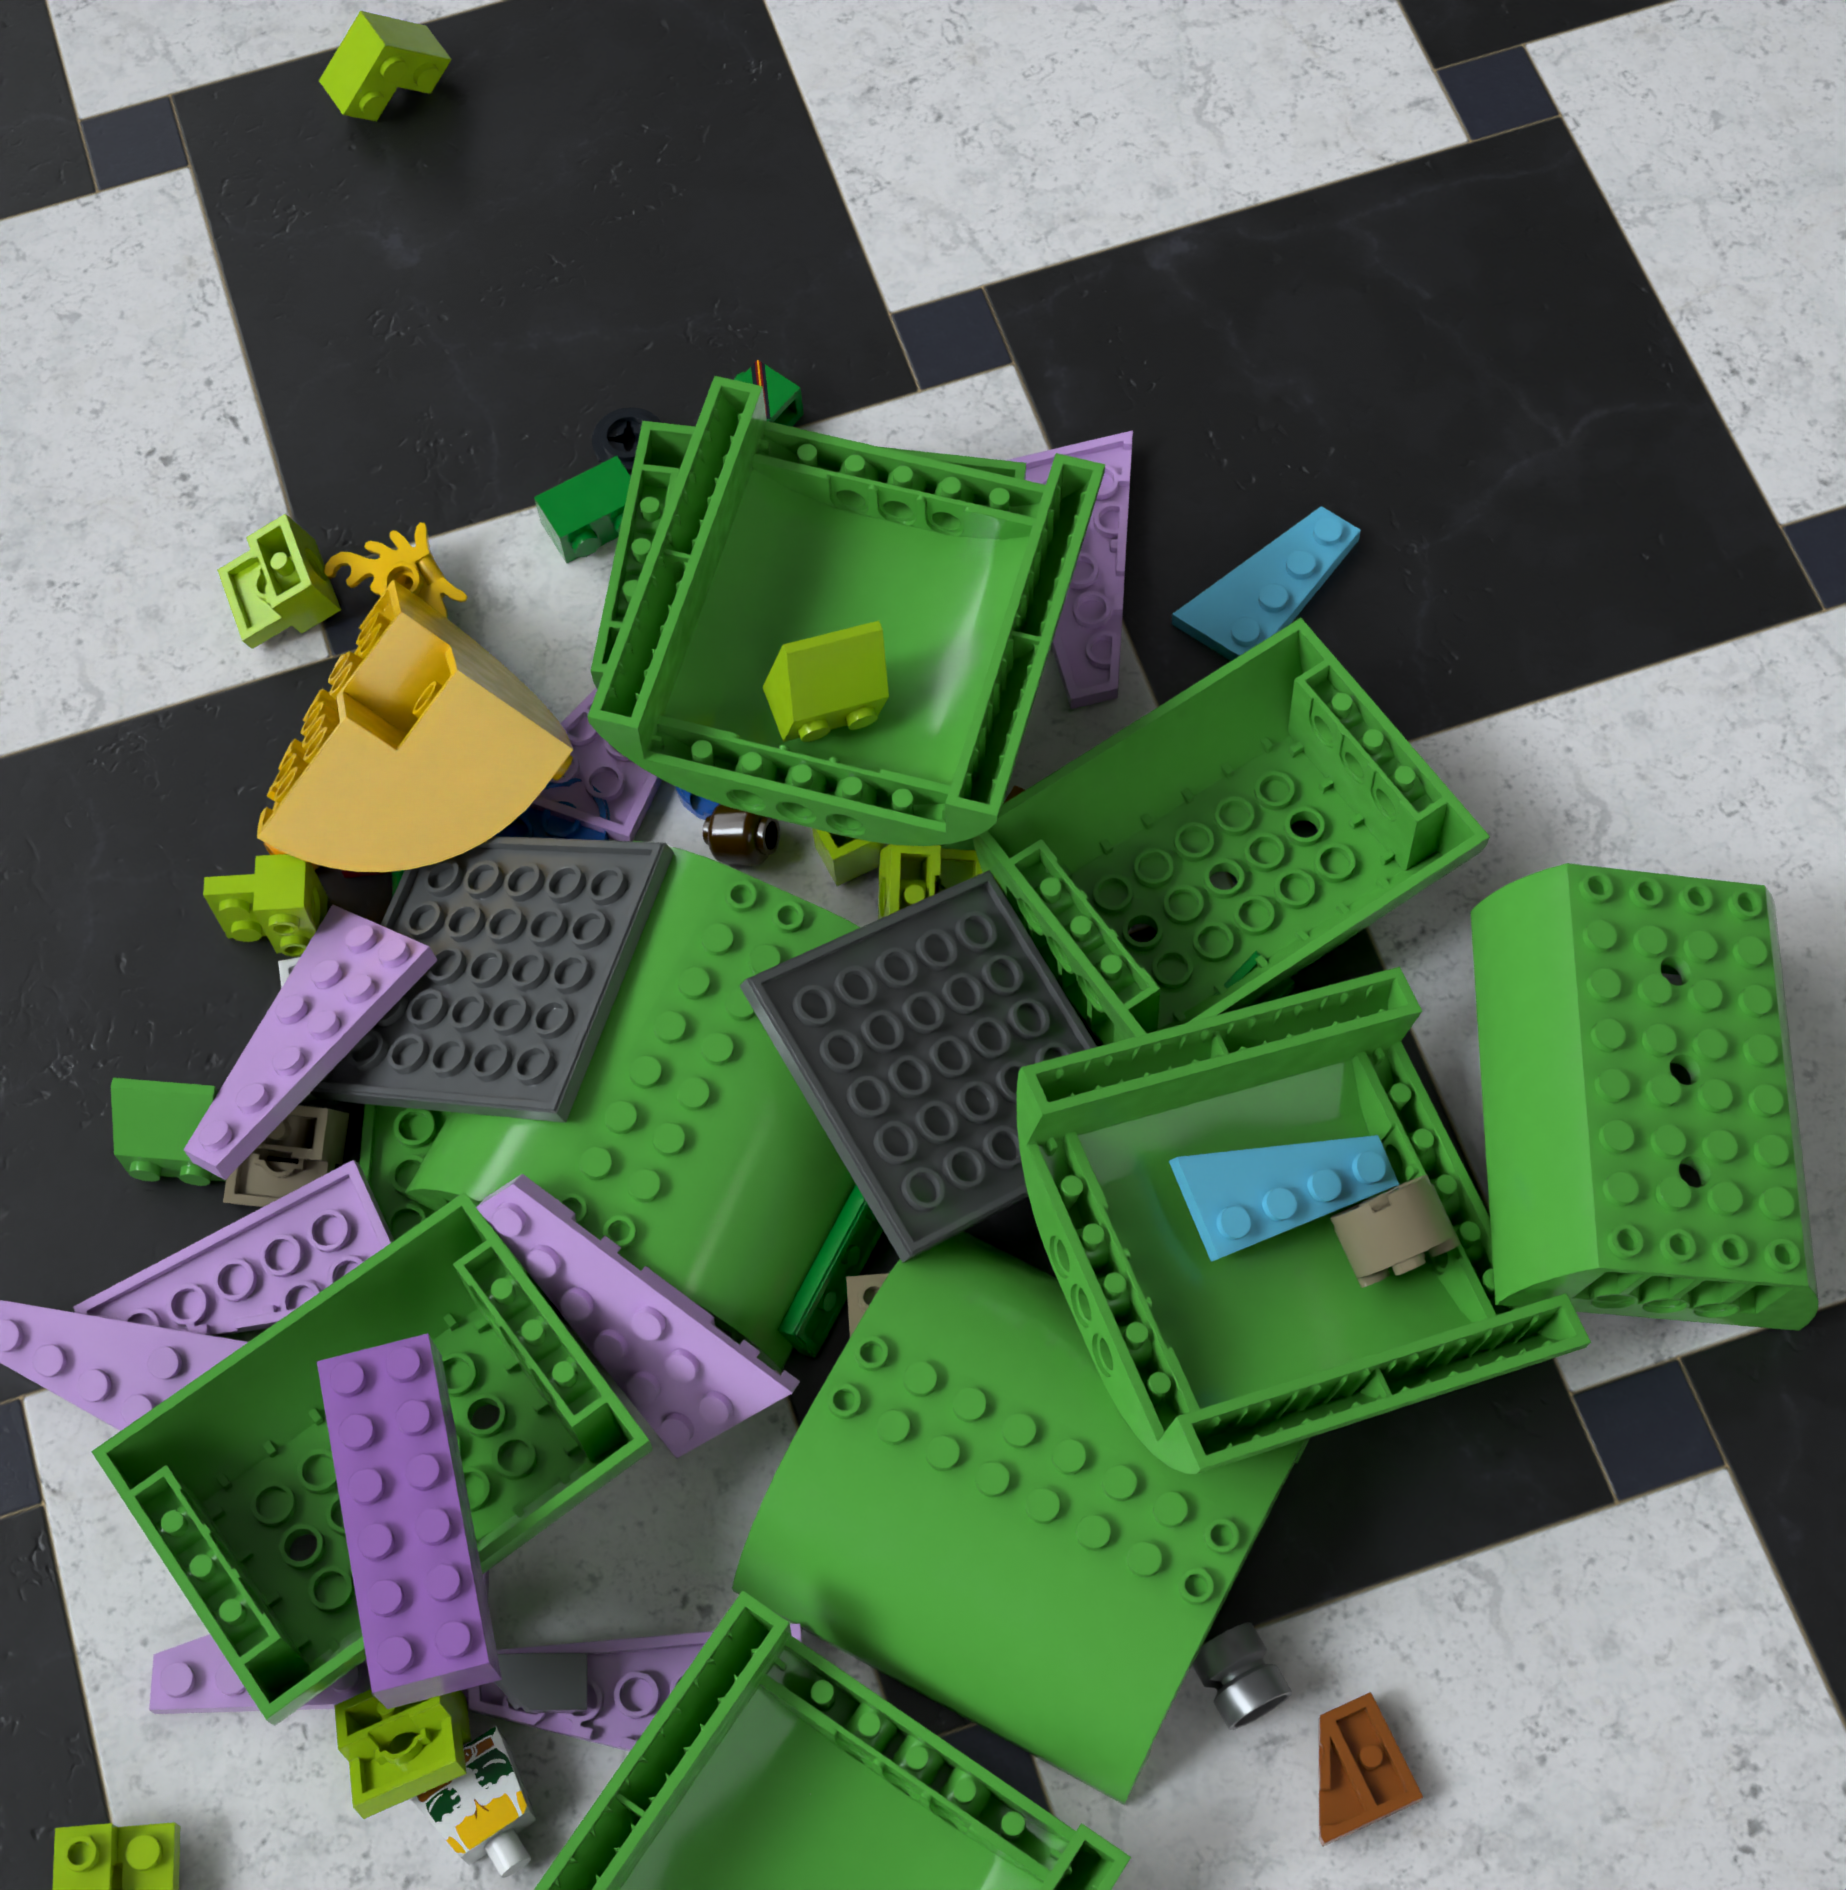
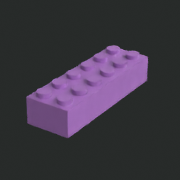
(408, 1522)

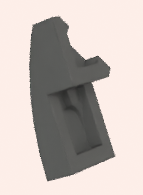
(545, 1681)

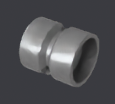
(1242, 1679)

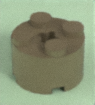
(1394, 1231)

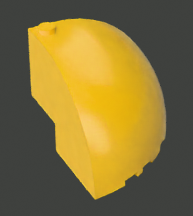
(411, 749)

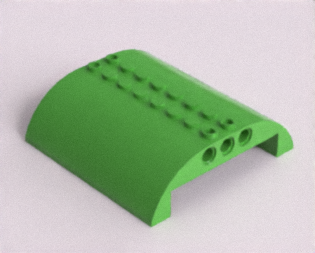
(817, 534)
(687, 1117)
(1280, 1333)
(998, 1524)
(728, 1775)

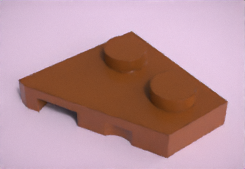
(1359, 1770)

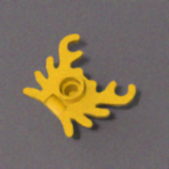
(407, 565)

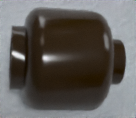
(740, 836)

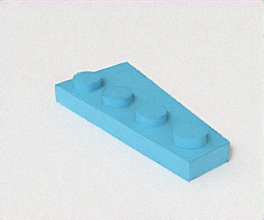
(1269, 586)
(1269, 1190)

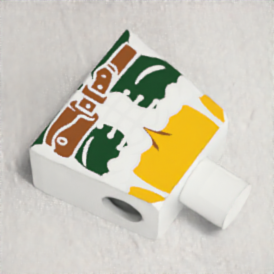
(484, 1807)

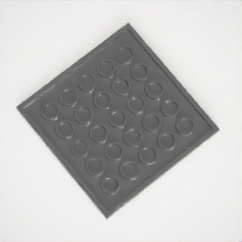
(522, 978)
(916, 1054)

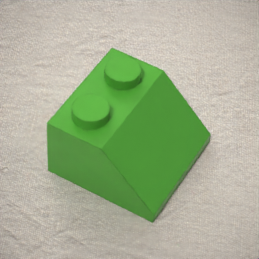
(154, 1126)

